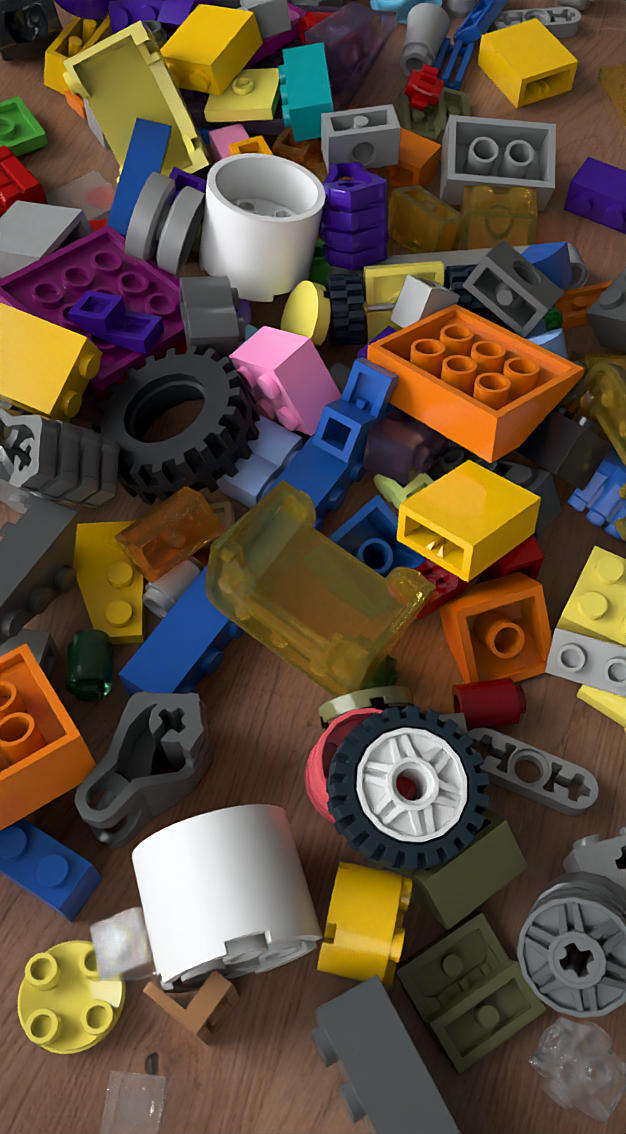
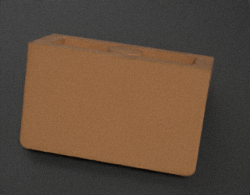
(206, 1009)

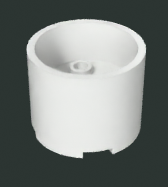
(260, 224)
(224, 896)

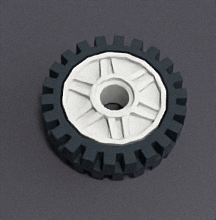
(374, 814)

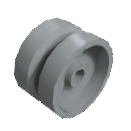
(165, 223)

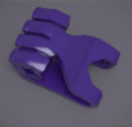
(354, 217)

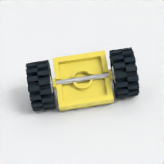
(381, 292)

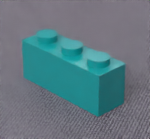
(305, 90)

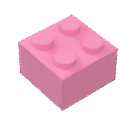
(285, 378)

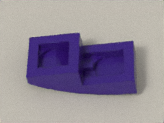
(108, 319)

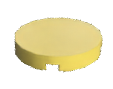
(307, 312)

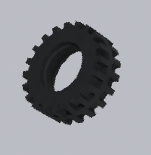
(203, 449)

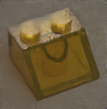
(497, 216)

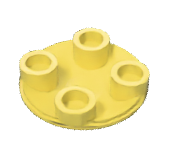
(65, 1002)

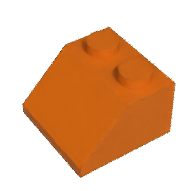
(499, 629)

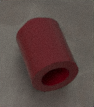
(489, 703)

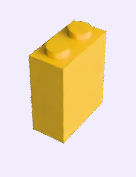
(211, 48)
(527, 62)
(44, 365)
(467, 519)

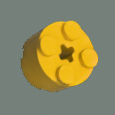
(365, 923)

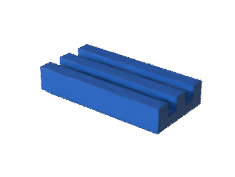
(455, 51)

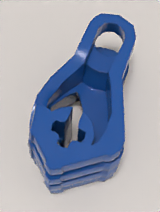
(602, 494)

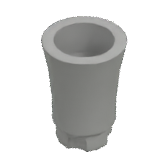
(424, 34)

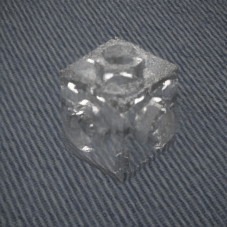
(580, 1068)

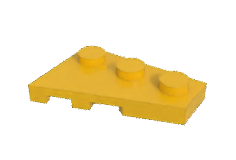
(109, 582)

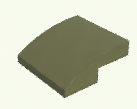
(432, 120)
(468, 991)

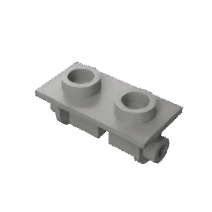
(588, 661)

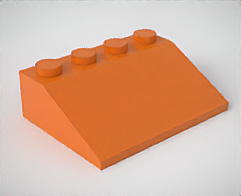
(473, 379)
(38, 740)

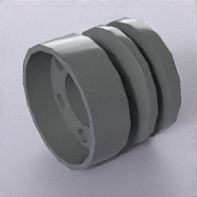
(592, 915)

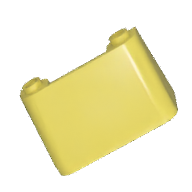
(129, 81)

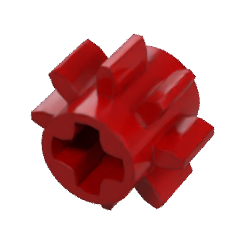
(423, 87)

